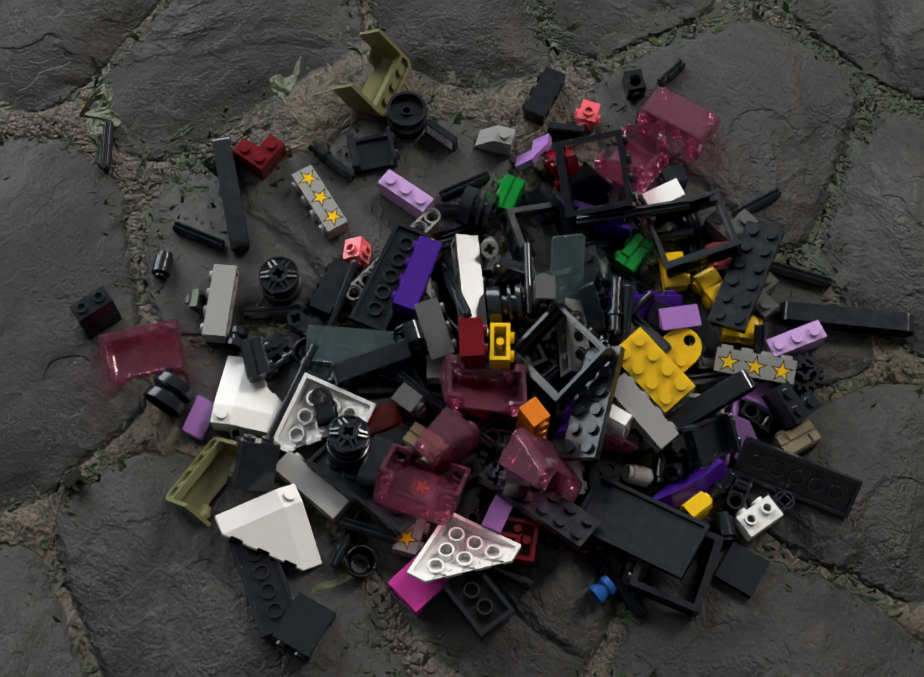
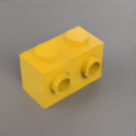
(500, 346)

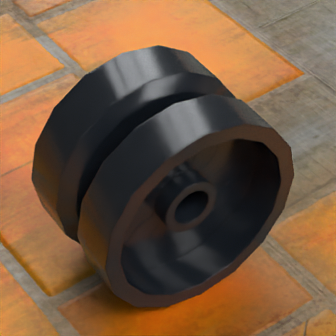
(406, 114)
(169, 393)

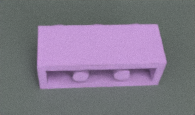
(404, 194)
(799, 339)

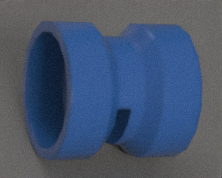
(602, 589)

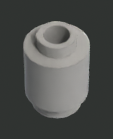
(637, 475)

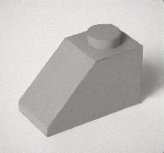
(496, 139)

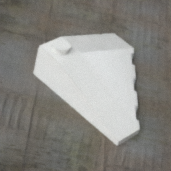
(243, 403)
(299, 421)
(274, 524)
(461, 549)

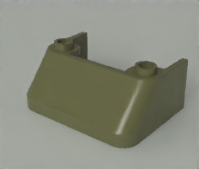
(385, 79)
(204, 479)

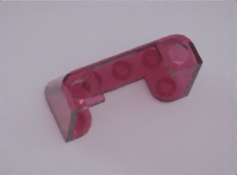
(681, 119)
(648, 156)
(447, 441)
(539, 460)
(417, 490)

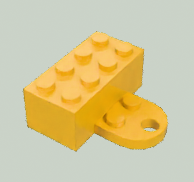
(661, 373)

